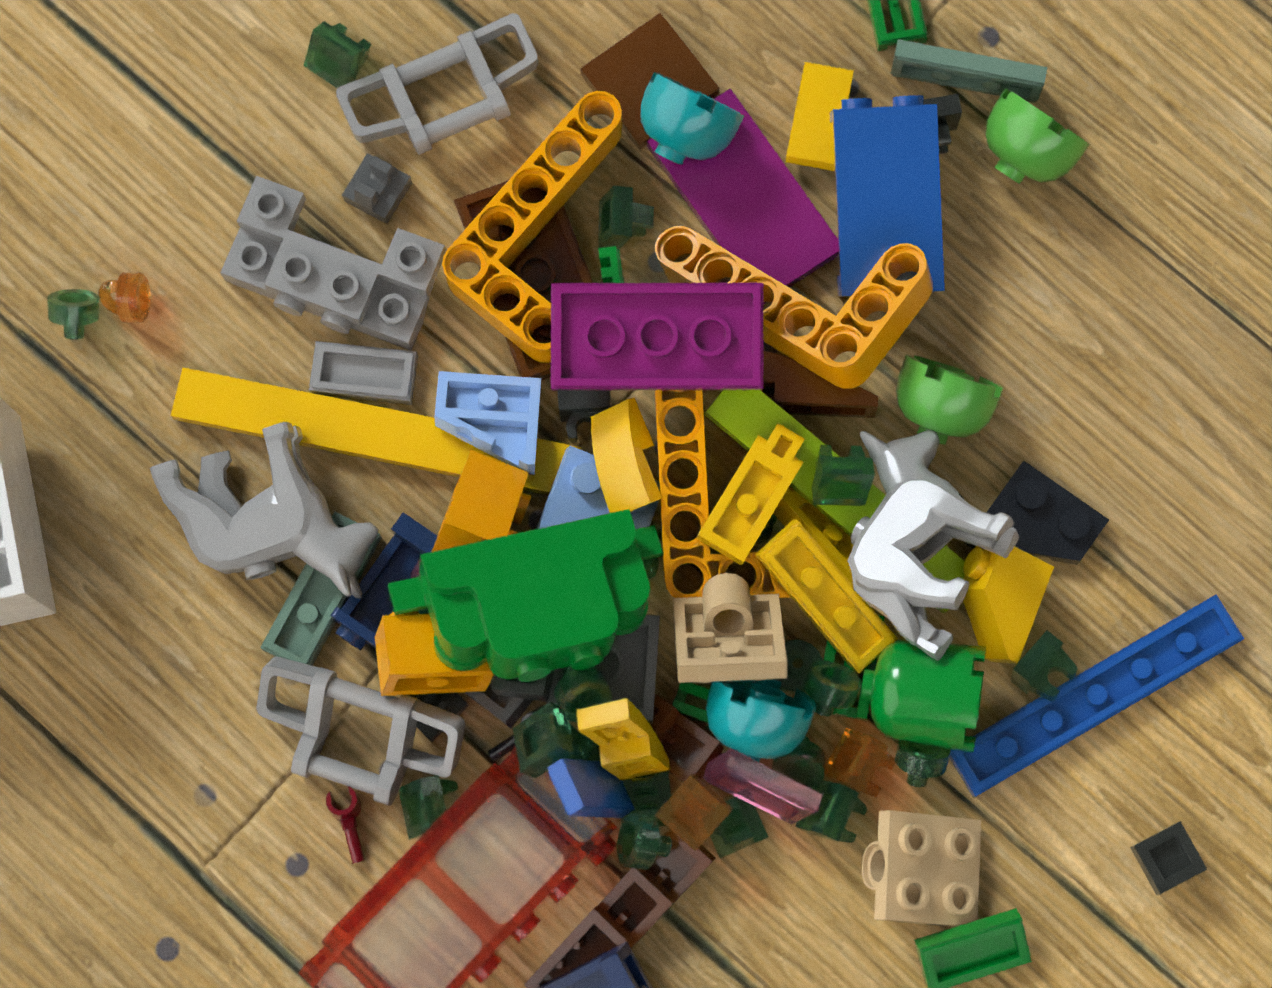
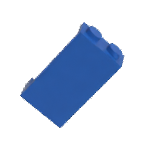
(886, 185)

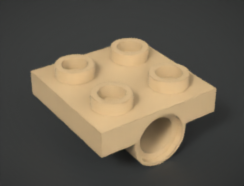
(729, 634)
(924, 868)

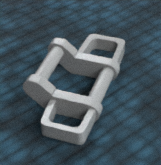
(466, 49)
(317, 720)

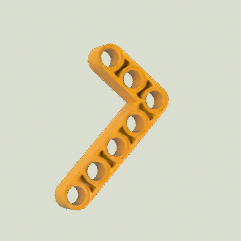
(527, 221)
(793, 311)
(693, 499)

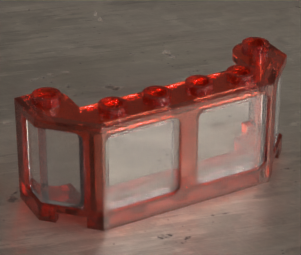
(464, 888)

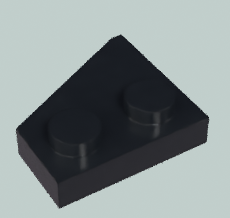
(1047, 517)

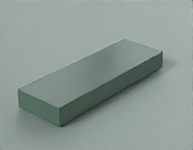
(967, 70)
(305, 616)

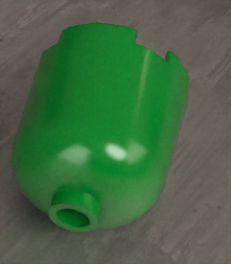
(926, 697)

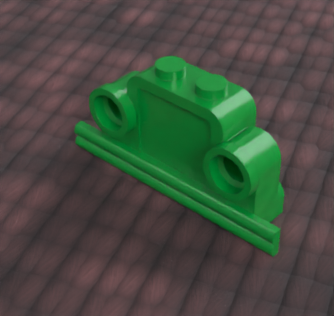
(535, 596)

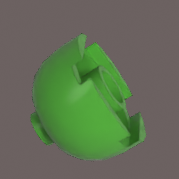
(1030, 141)
(945, 398)

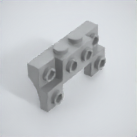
(325, 280)

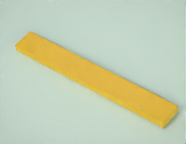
(339, 425)

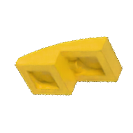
(811, 131)
(621, 466)
(624, 739)

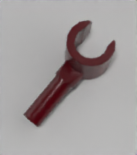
(349, 824)

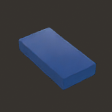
(589, 789)

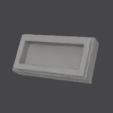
(363, 372)

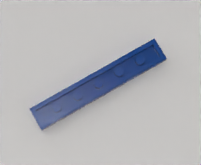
(1097, 695)

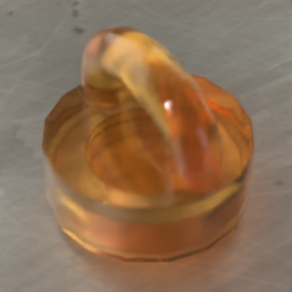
(132, 297)

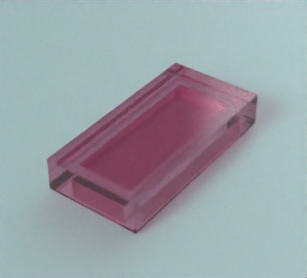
(762, 786)

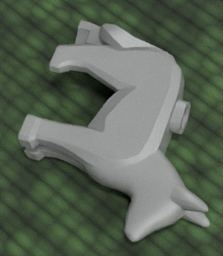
(269, 528)
(908, 530)

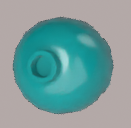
(686, 121)
(758, 717)

